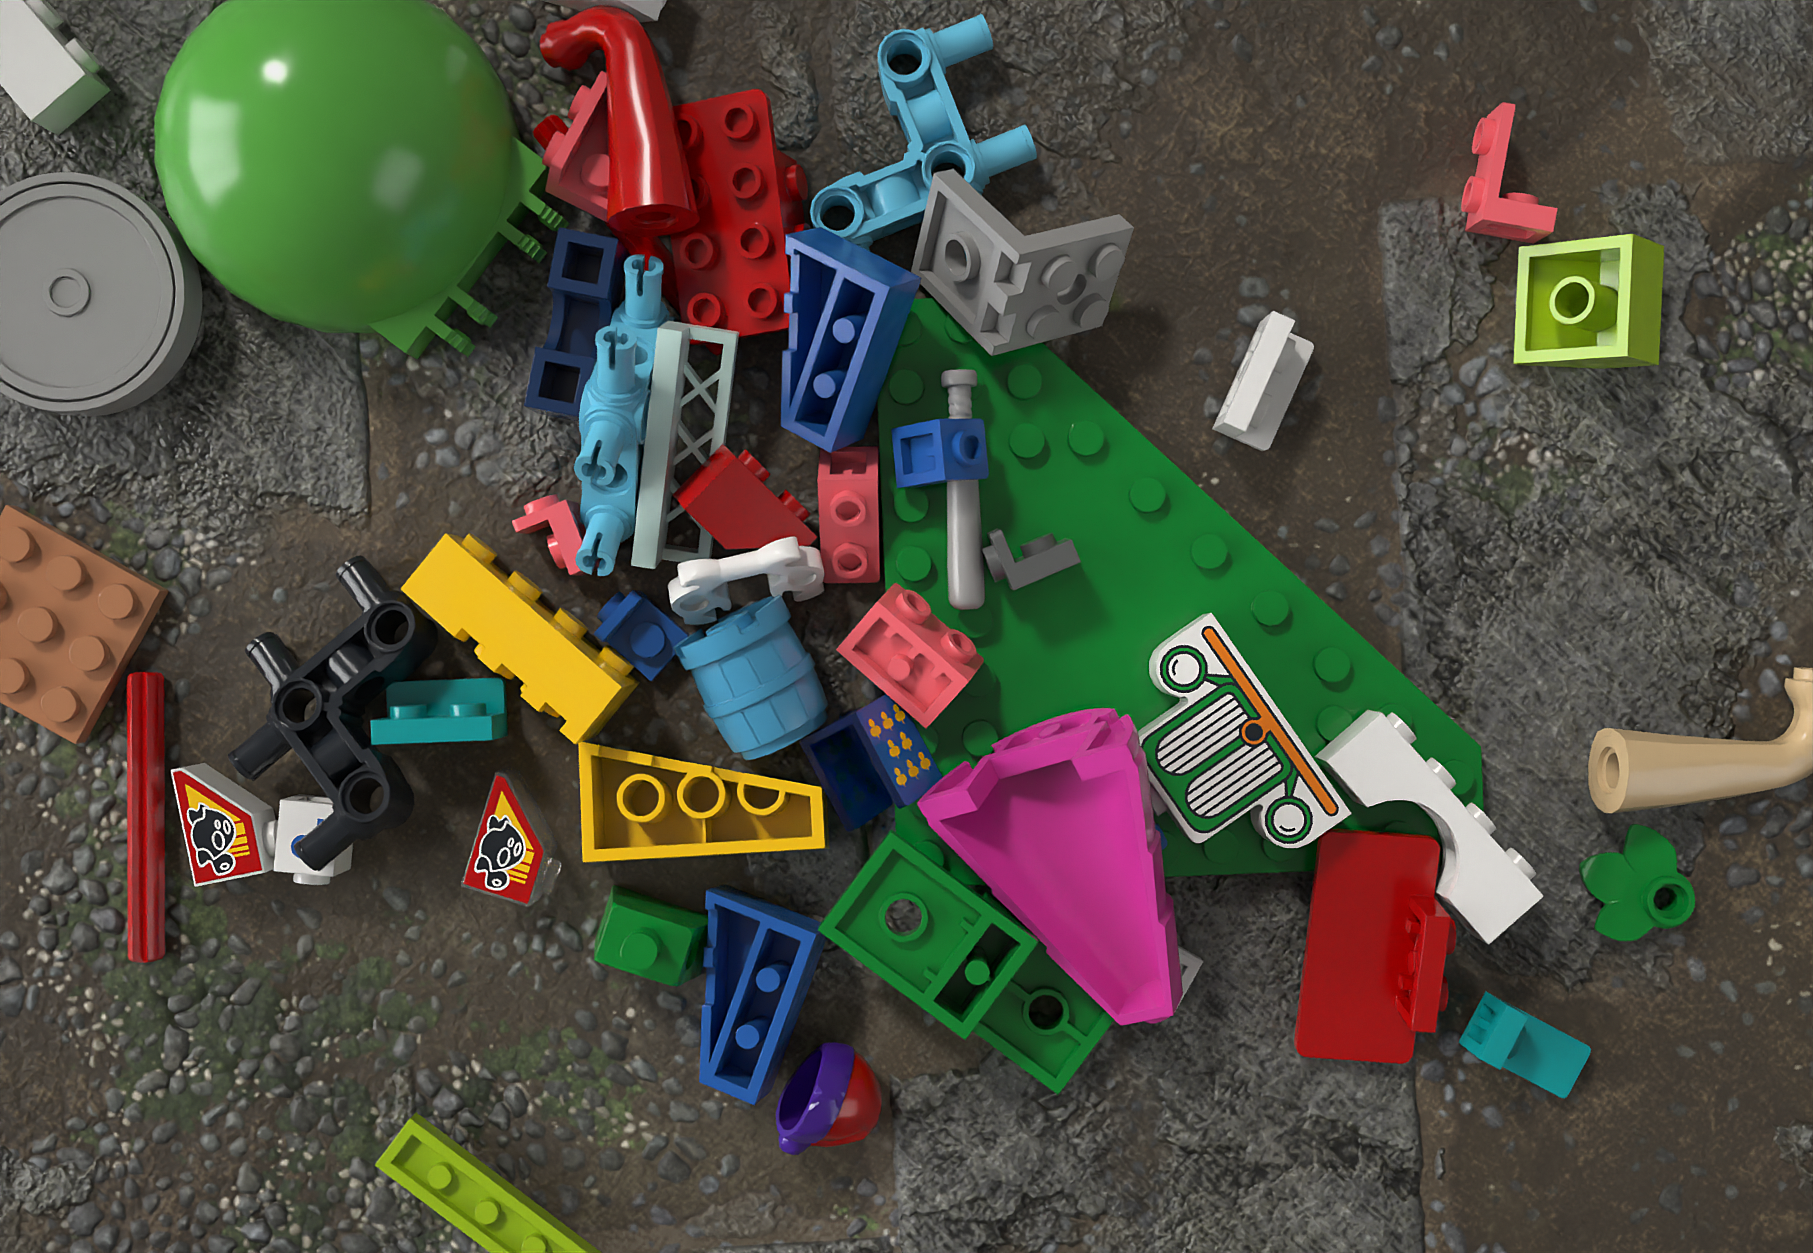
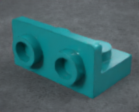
(443, 711)

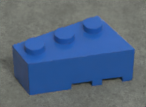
(842, 335)
(756, 984)

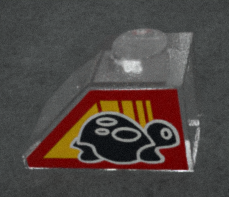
(512, 845)

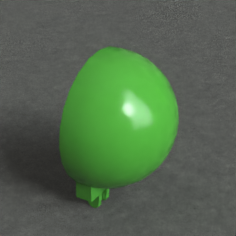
(346, 164)

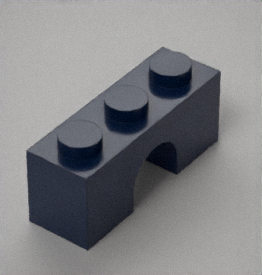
(585, 290)

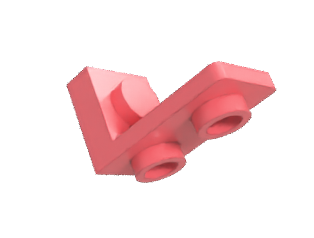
(1515, 214)
(849, 514)

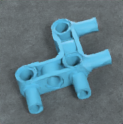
(934, 134)
(616, 416)

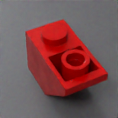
(736, 506)

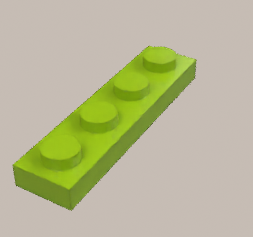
(473, 1194)

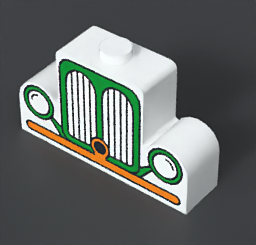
(1229, 747)

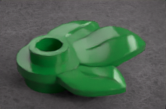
(1629, 884)

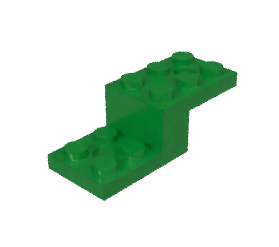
(965, 962)

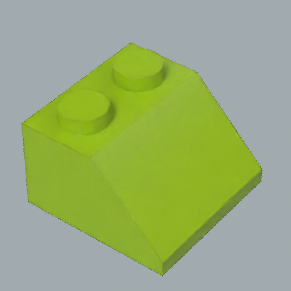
(1589, 303)

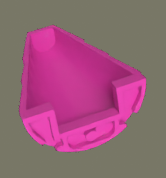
(1074, 853)

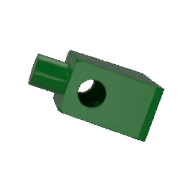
(651, 938)

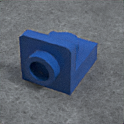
(939, 452)
(640, 632)

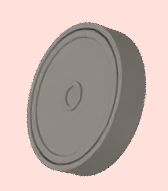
(91, 295)

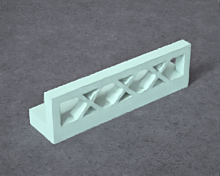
(662, 437)

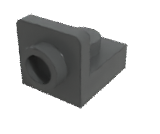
(1039, 559)

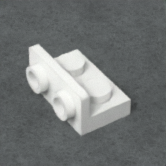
(1264, 383)

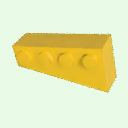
(522, 635)

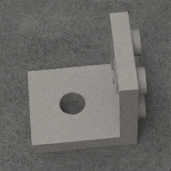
(1013, 284)

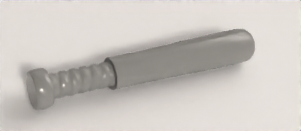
(964, 529)

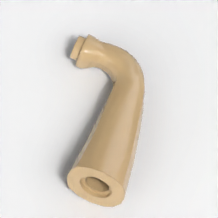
(1663, 770)

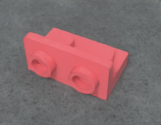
(581, 156)
(911, 654)

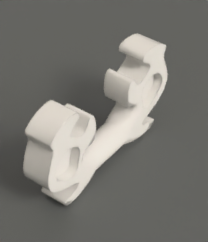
(704, 581)

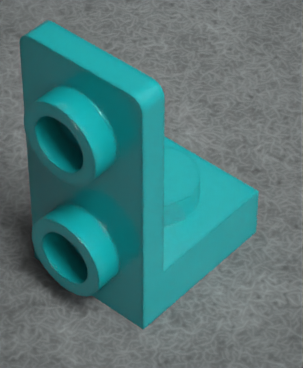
(1524, 1045)

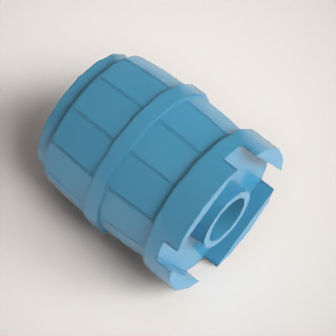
(755, 678)

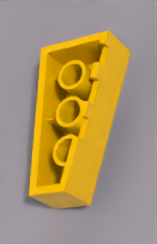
(675, 809)

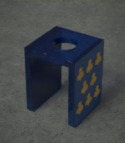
(849, 772)

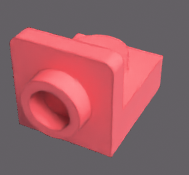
(566, 528)

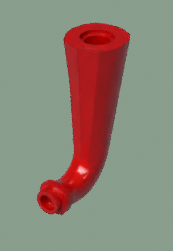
(647, 162)

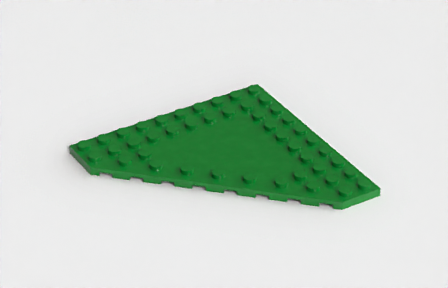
(1149, 566)

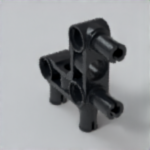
(332, 742)

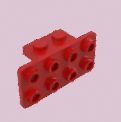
(747, 200)
(1373, 948)

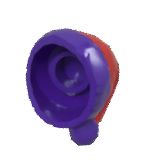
(828, 1100)

